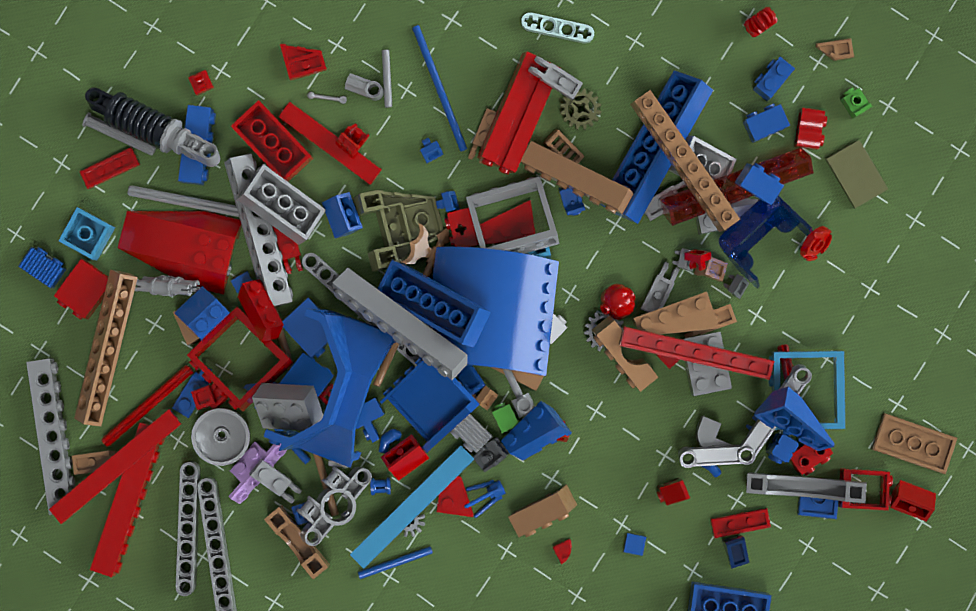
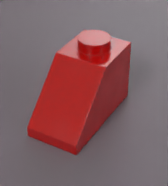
(672, 492)

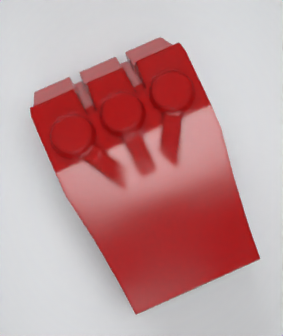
(352, 140)

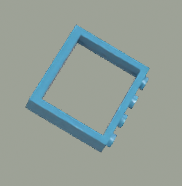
(839, 380)

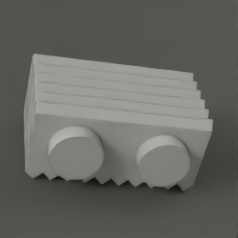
(472, 433)

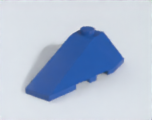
(792, 415)

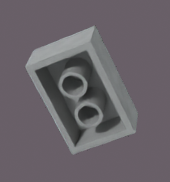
(705, 378)
(287, 406)

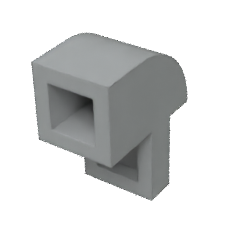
(707, 432)

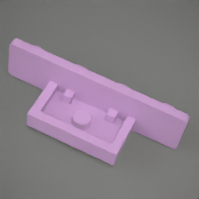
(246, 464)

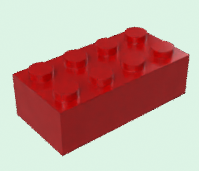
(271, 141)

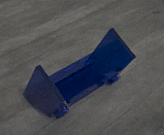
(753, 227)

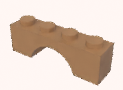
(638, 371)
(290, 532)

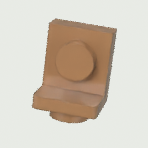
(714, 269)

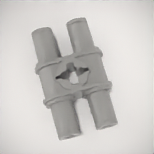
(167, 285)

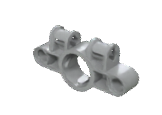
(314, 511)

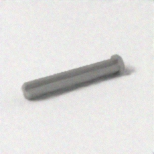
(121, 136)

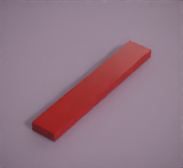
(326, 141)

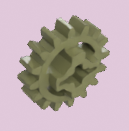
(588, 114)

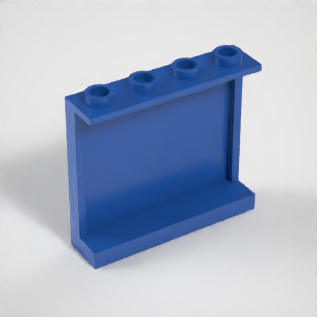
(430, 402)

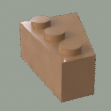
(543, 512)

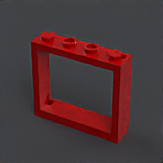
(283, 364)

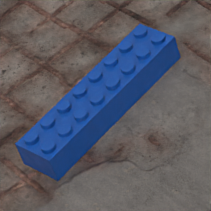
(645, 161)

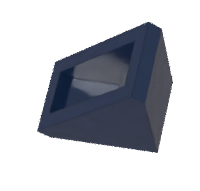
(736, 551)

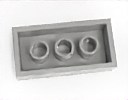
(281, 204)

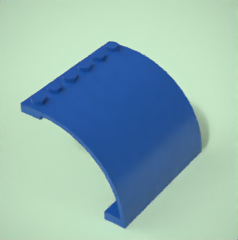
(517, 293)

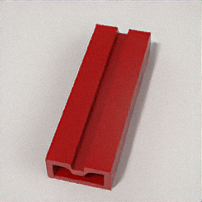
(515, 117)

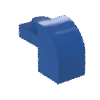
(370, 411)

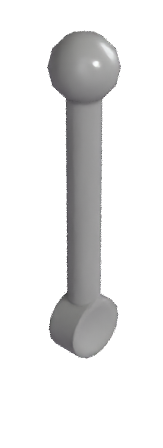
(342, 99)

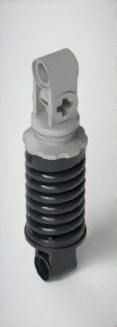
(151, 126)

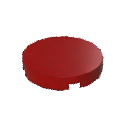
(816, 243)

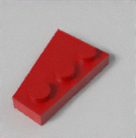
(509, 225)

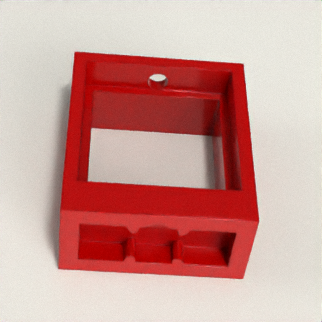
(886, 483)

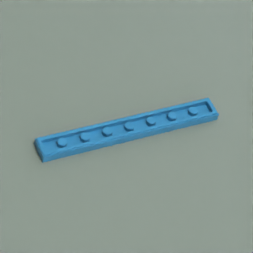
(411, 507)

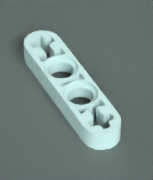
(557, 30)

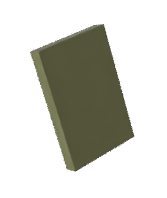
(856, 174)

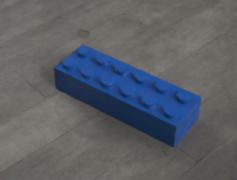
(434, 303)

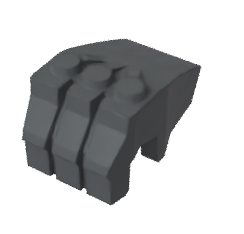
(491, 454)

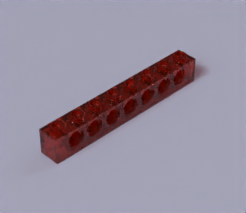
(787, 167)

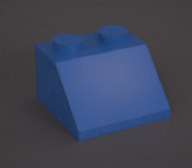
(202, 313)

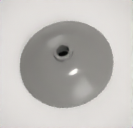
(218, 449)

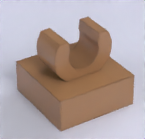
(486, 397)

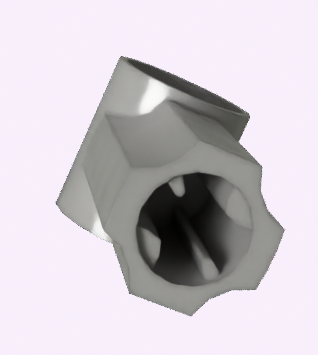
(362, 87)

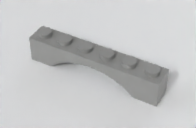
(806, 487)

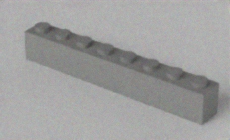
(400, 324)

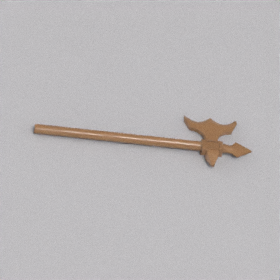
(419, 249)

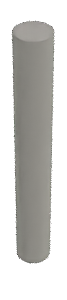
(387, 78)

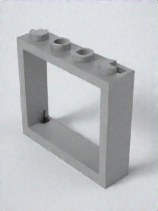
(514, 189)

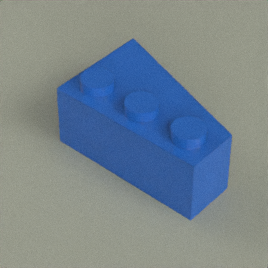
(535, 431)

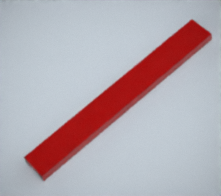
(696, 352)
(115, 466)

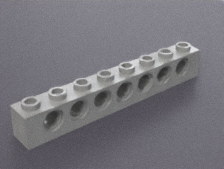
(254, 240)
(44, 428)

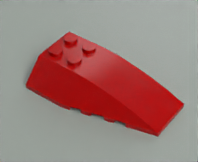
(183, 244)

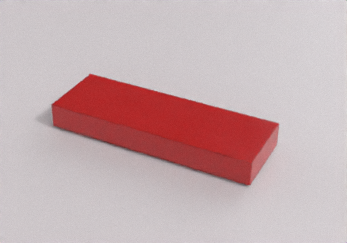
(109, 168)
(740, 523)

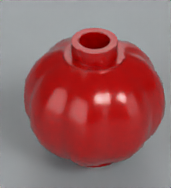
(617, 301)

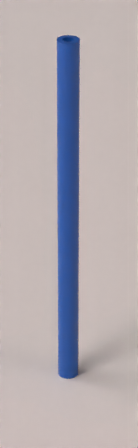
(439, 88)

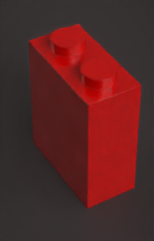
(82, 290)

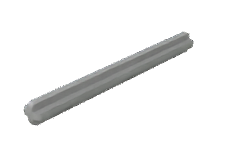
(183, 200)

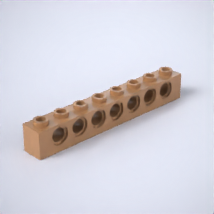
(685, 161)
(105, 348)

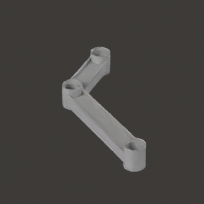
(753, 441)

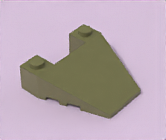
(398, 222)

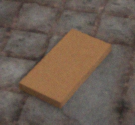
(914, 443)

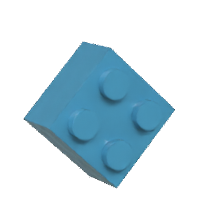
(86, 234)

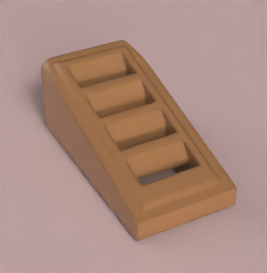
(562, 139)

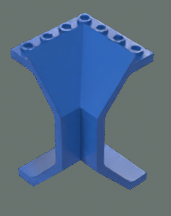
(358, 353)

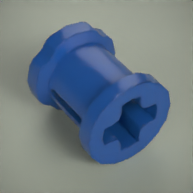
(380, 486)

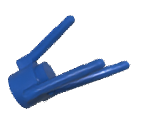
(494, 490)

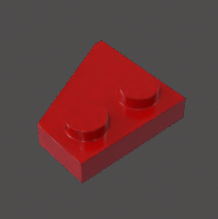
(302, 61)
(454, 499)

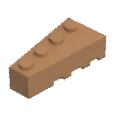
(684, 316)

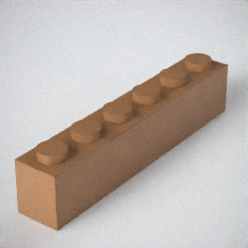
(576, 177)

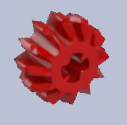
(760, 22)

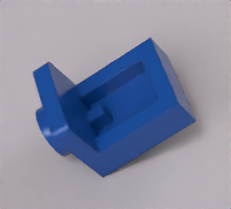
(572, 203)

